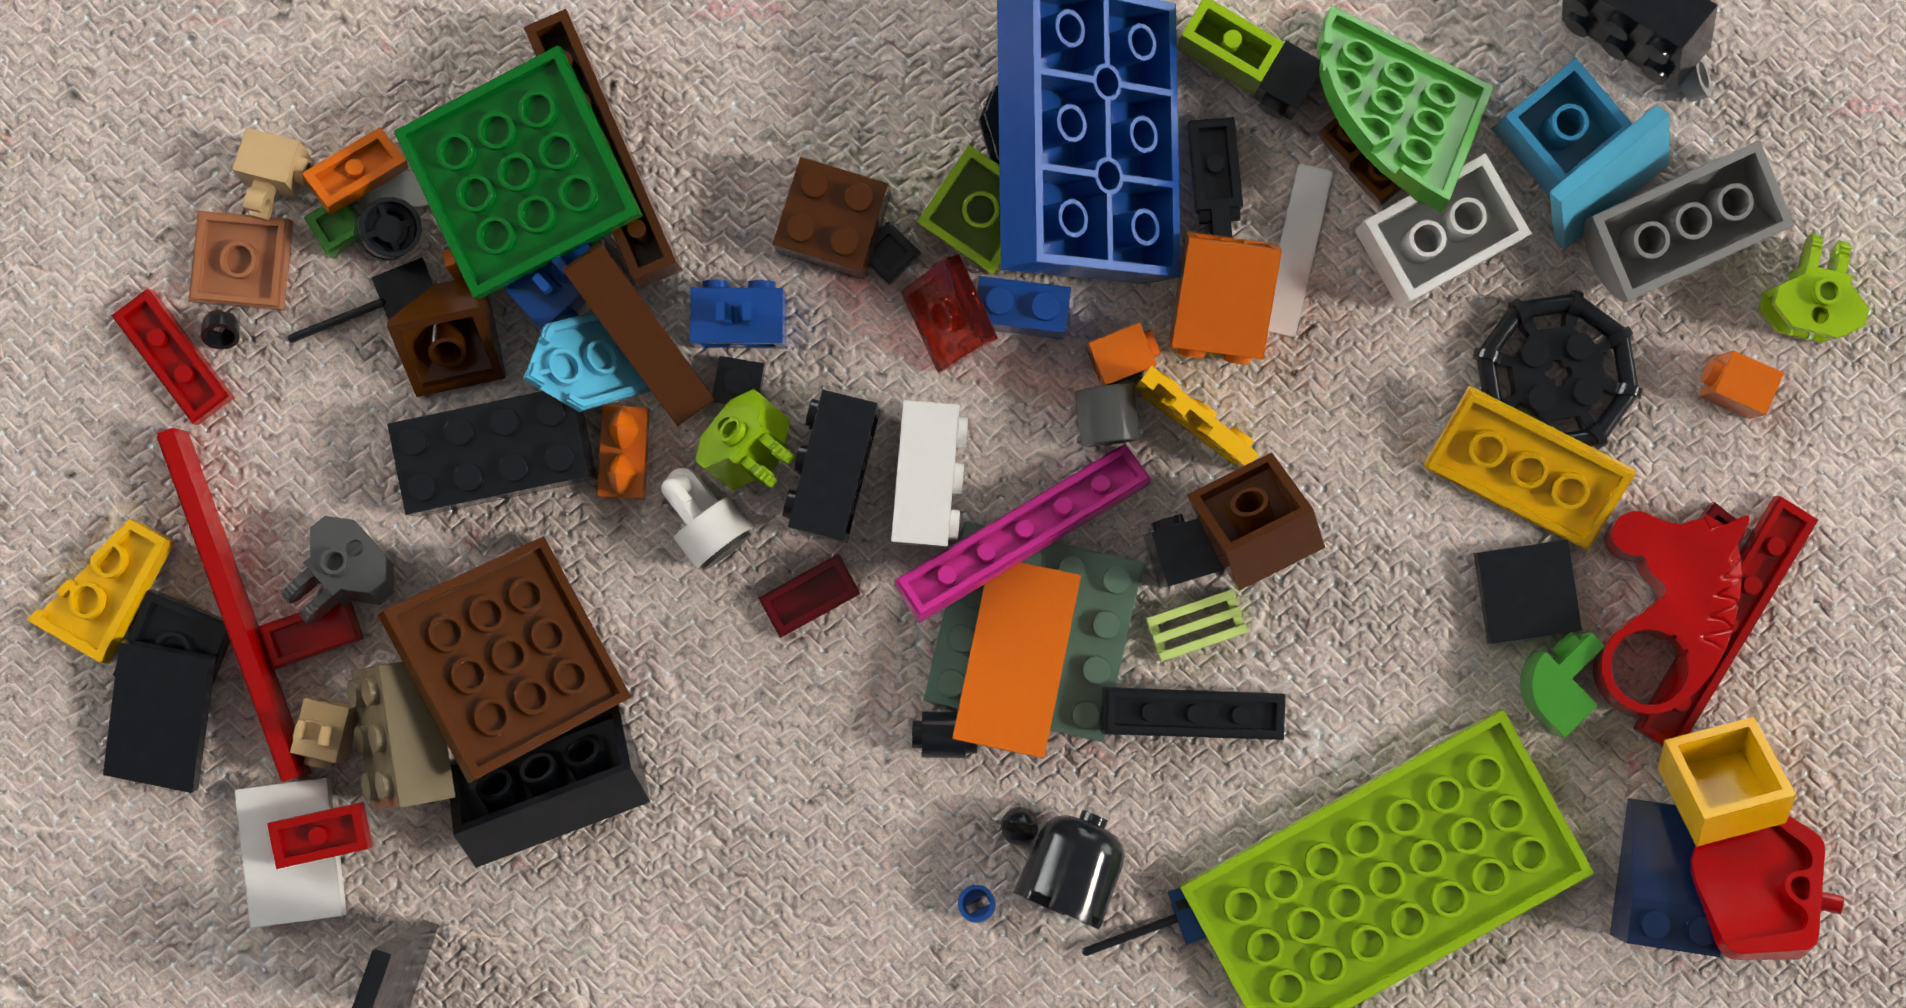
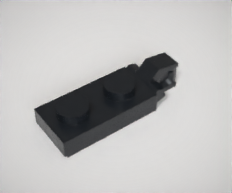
(1215, 173)

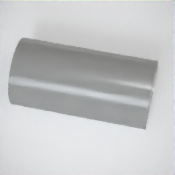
(1686, 223)

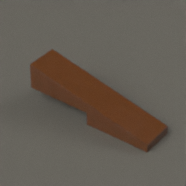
(638, 333)

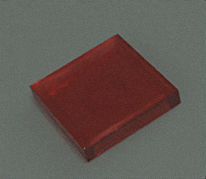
(948, 313)

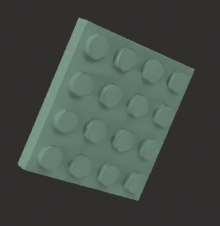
(1094, 642)

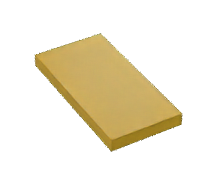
(1529, 468)

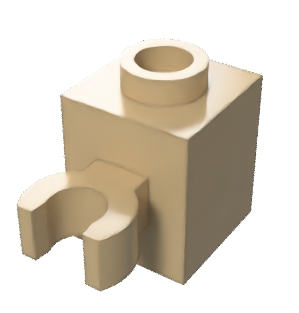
(269, 167)
(324, 731)

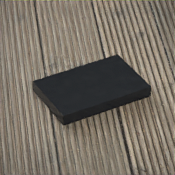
(159, 715)

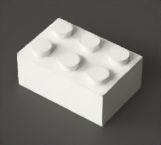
(1424, 248)
(928, 474)

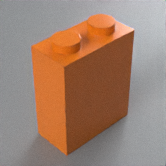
(1224, 297)

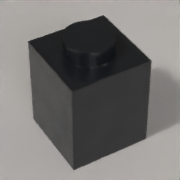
(1287, 82)

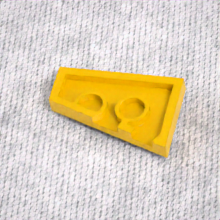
(1195, 418)
(106, 595)

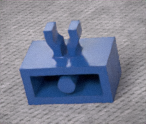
(548, 292)
(738, 315)

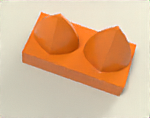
(623, 452)

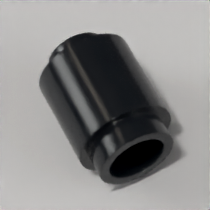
(935, 735)

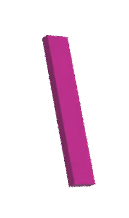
(1021, 533)

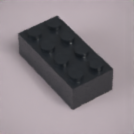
(490, 453)

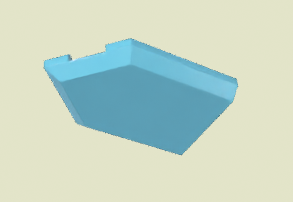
(582, 365)

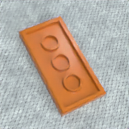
(1017, 659)

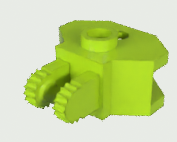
(1814, 300)
(745, 442)

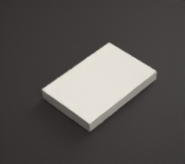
(296, 891)

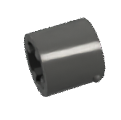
(1107, 415)

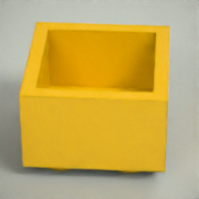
(1726, 781)

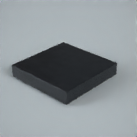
(1527, 591)
(180, 626)

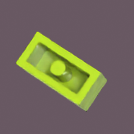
(1229, 45)

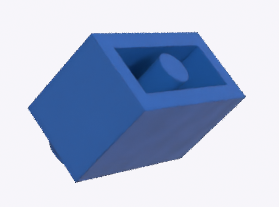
(1025, 306)

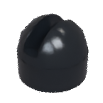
(229, 330)
(1021, 816)

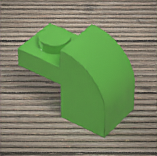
(1549, 685)

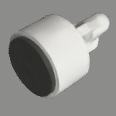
(711, 525)

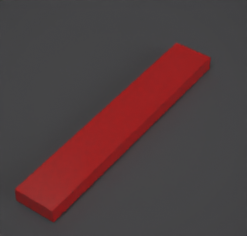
(1763, 566)

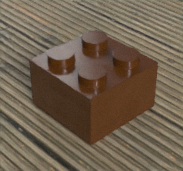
(832, 218)

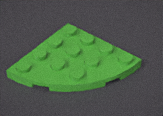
(1400, 105)

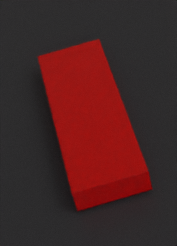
(172, 356)

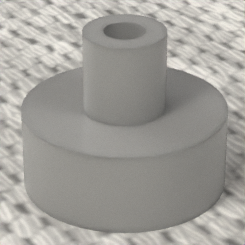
(1696, 85)

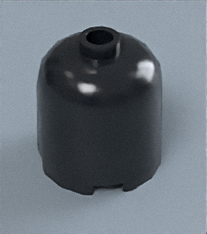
(1073, 868)

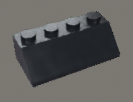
(550, 790)

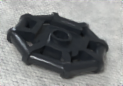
(1573, 352)

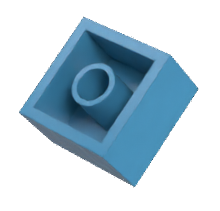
(1561, 125)

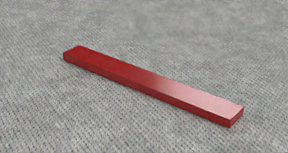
(232, 601)

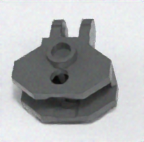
(347, 566)

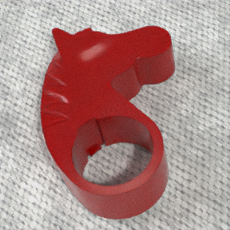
(1695, 604)

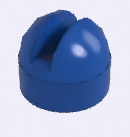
(972, 895)

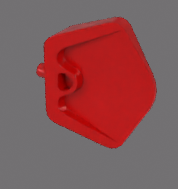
(1764, 891)

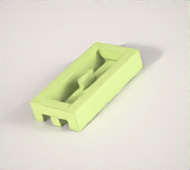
(1233, 612)

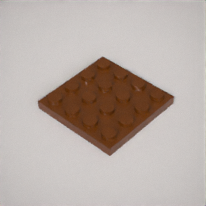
(504, 658)

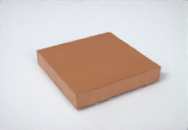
(240, 261)

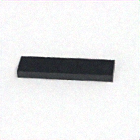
(1193, 713)

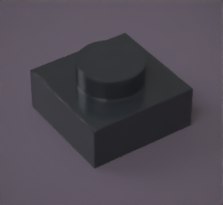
(736, 378)

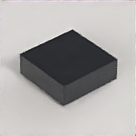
(892, 253)

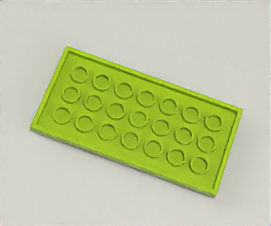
(1389, 874)

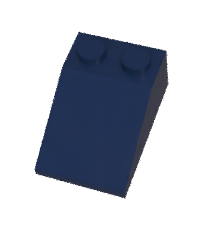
(1655, 884)

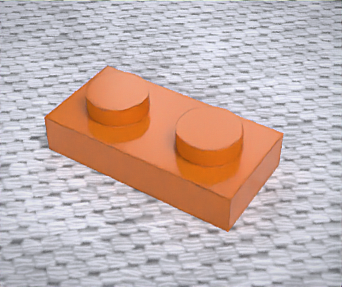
(355, 171)

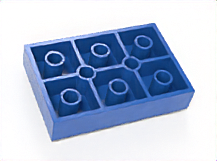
(1089, 139)

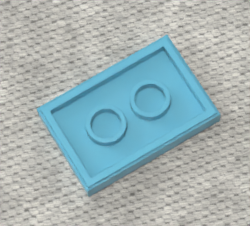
(1611, 175)

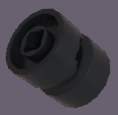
(387, 229)

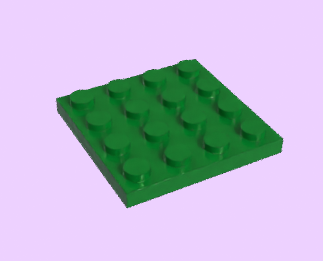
(518, 173)

